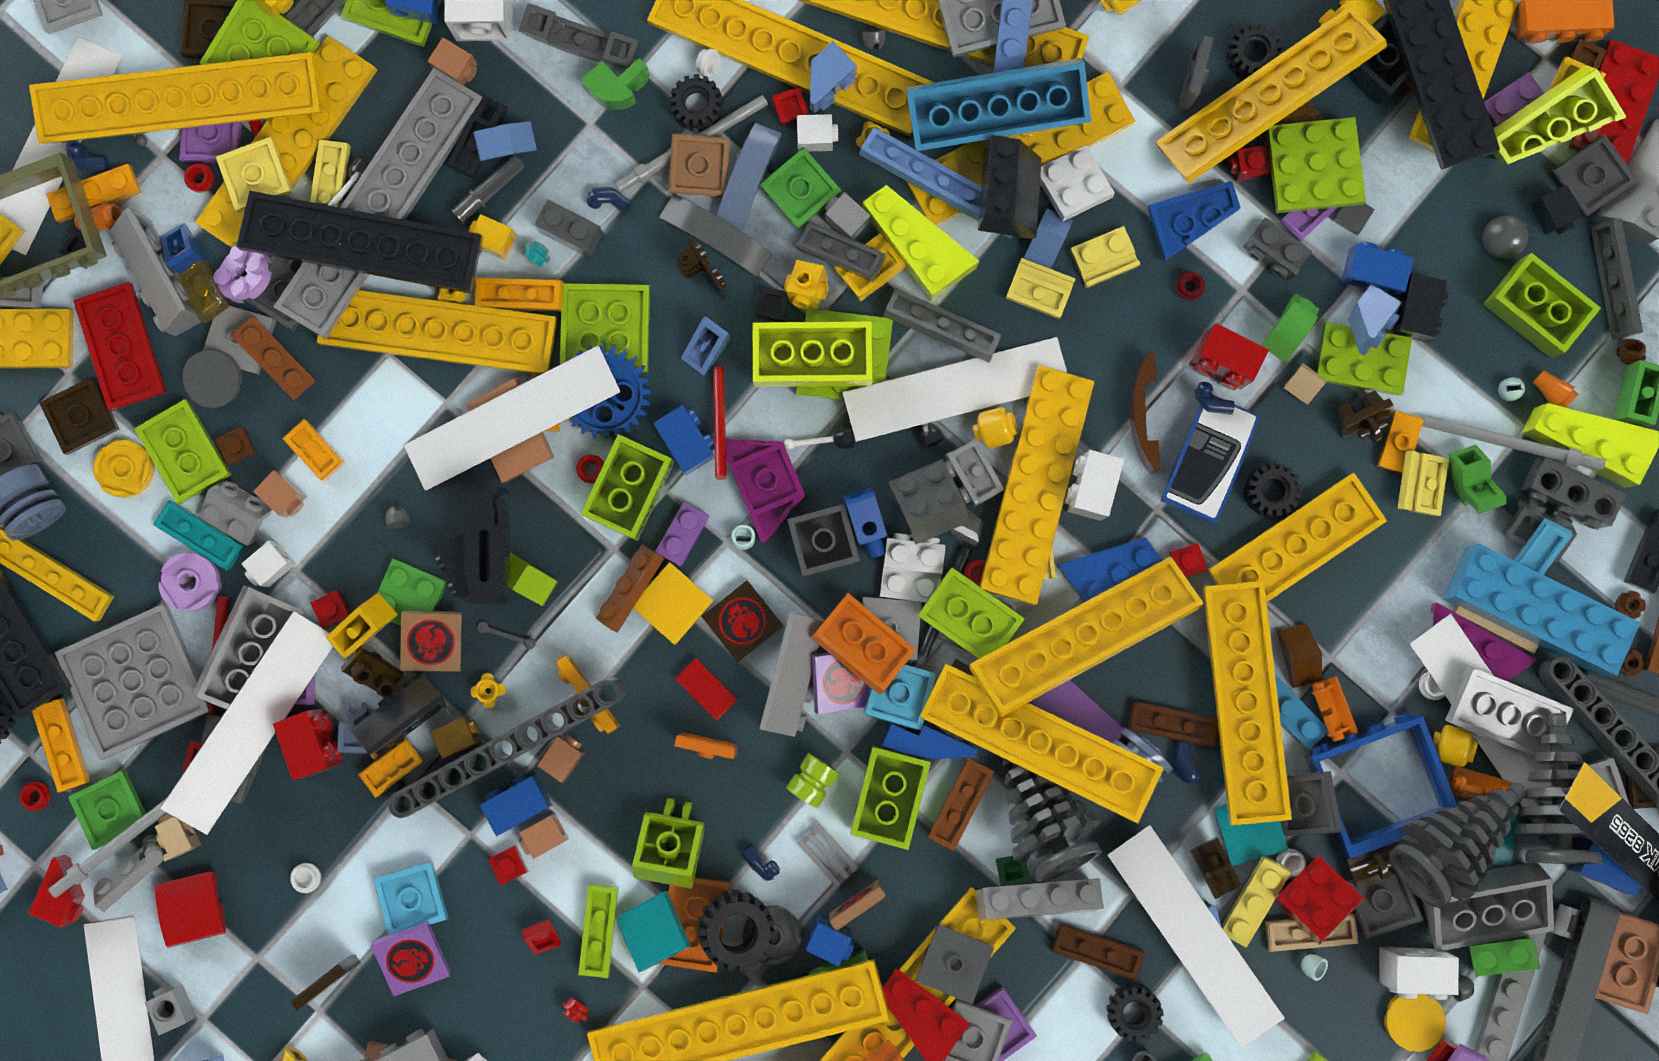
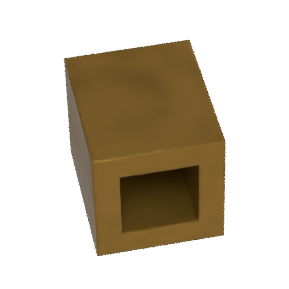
(456, 736)

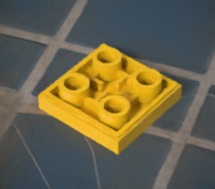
(672, 603)

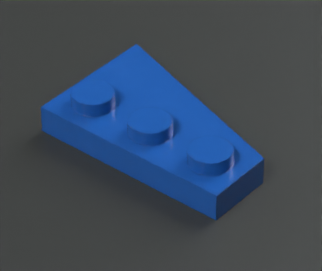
(1190, 216)
(1108, 568)

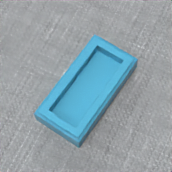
(1544, 546)

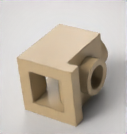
(175, 836)

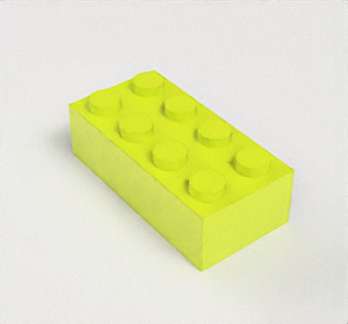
(812, 354)

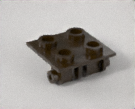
(694, 260)

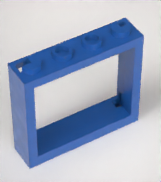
(1430, 760)

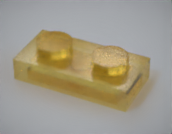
(203, 291)

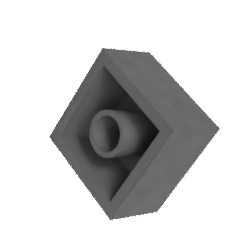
(929, 501)
(823, 540)

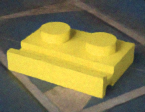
(1104, 257)
(1040, 288)
(1423, 483)

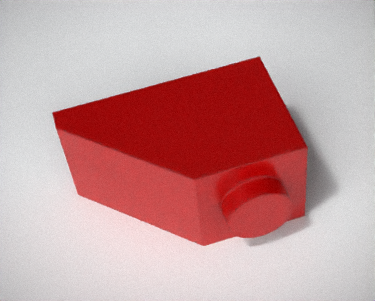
(67, 906)

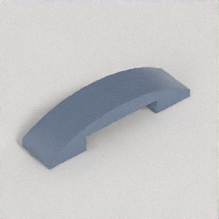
(748, 175)

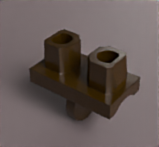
(1368, 421)
(372, 671)
(1371, 866)
(1215, 868)

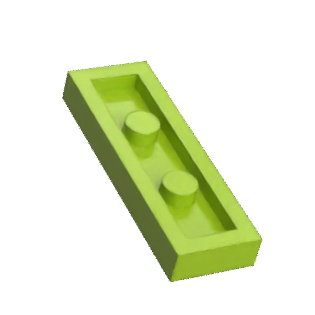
(598, 930)

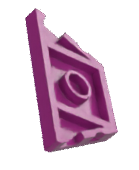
(765, 482)
(1499, 656)

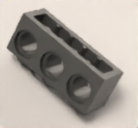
(1586, 490)

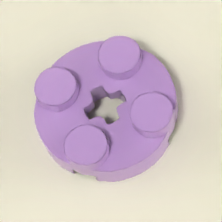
(231, 270)
(173, 578)

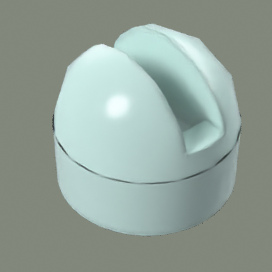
(1511, 395)
(743, 532)
(1314, 966)

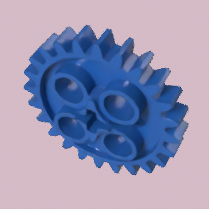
(624, 374)

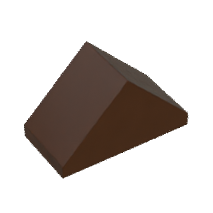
(1301, 655)

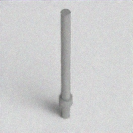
(643, 172)
(1570, 457)
(79, 872)

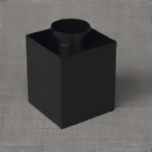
(1557, 211)

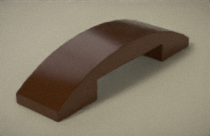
(1147, 450)

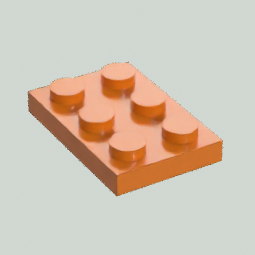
(863, 644)
(689, 907)

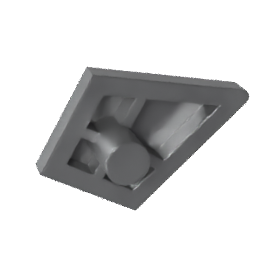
(970, 531)

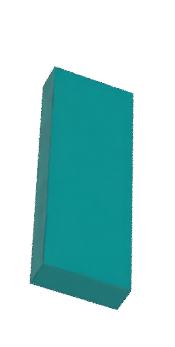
(199, 535)

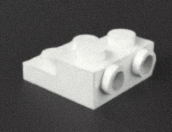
(910, 569)

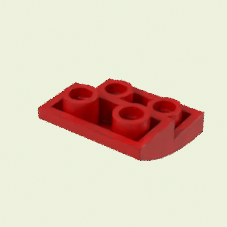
(190, 909)

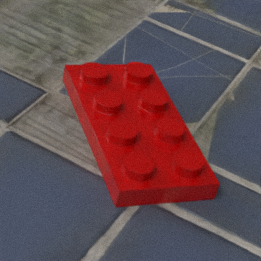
(1632, 80)
(120, 346)

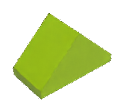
(529, 580)

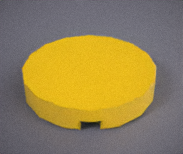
(123, 468)
(1415, 1022)

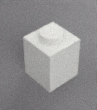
(816, 132)
(267, 564)

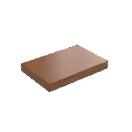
(522, 456)
(1631, 965)

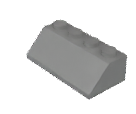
(1639, 203)
(161, 286)
(241, 645)
(791, 677)
(1506, 906)

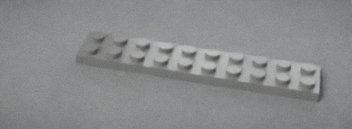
(386, 188)

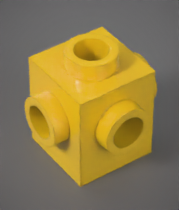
(806, 285)

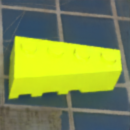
(1565, 111)
(929, 253)
(1623, 445)

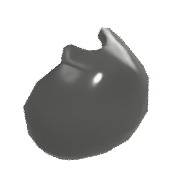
(1505, 237)

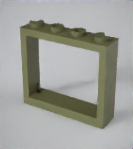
(36, 174)

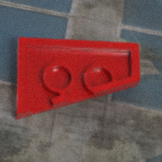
(924, 1018)

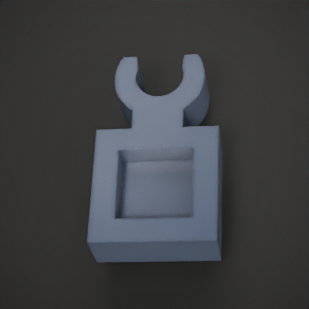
(346, 740)

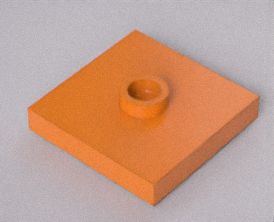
(706, 746)

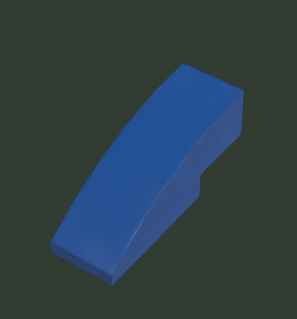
(926, 744)

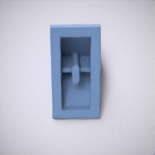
(505, 140)
(1049, 239)
(706, 346)

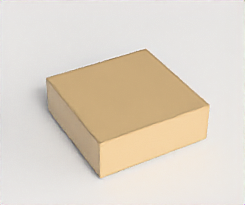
(1305, 384)

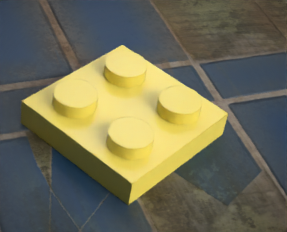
(255, 169)

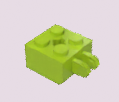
(664, 831)

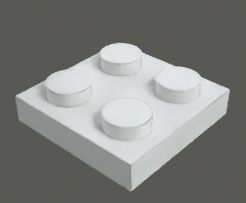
(1075, 183)

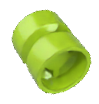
(812, 781)

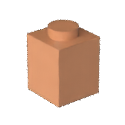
(453, 62)
(281, 494)
(562, 757)
(543, 836)

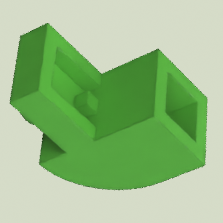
(616, 91)
(1291, 327)
(1472, 479)

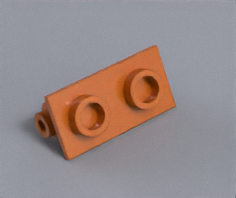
(1334, 708)
(1470, 783)

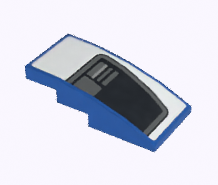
(1209, 462)

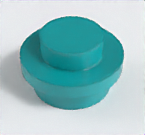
(536, 253)

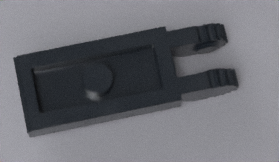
(465, 155)
(1645, 564)

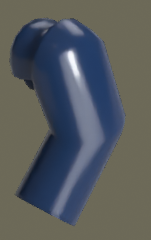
(84, 160)
(607, 195)
(1209, 402)
(1183, 766)
(756, 862)

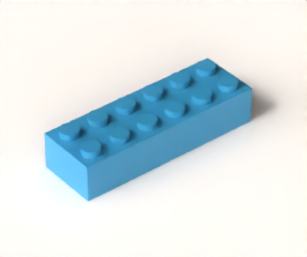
(999, 104)
(1541, 610)

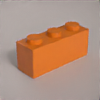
(1563, 20)

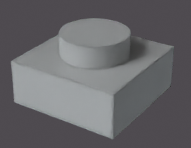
(1566, 921)

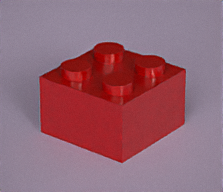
(1228, 357)
(308, 743)
(1319, 899)

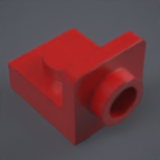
(1249, 163)

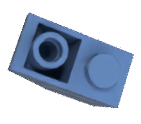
(829, 74)
(1371, 316)

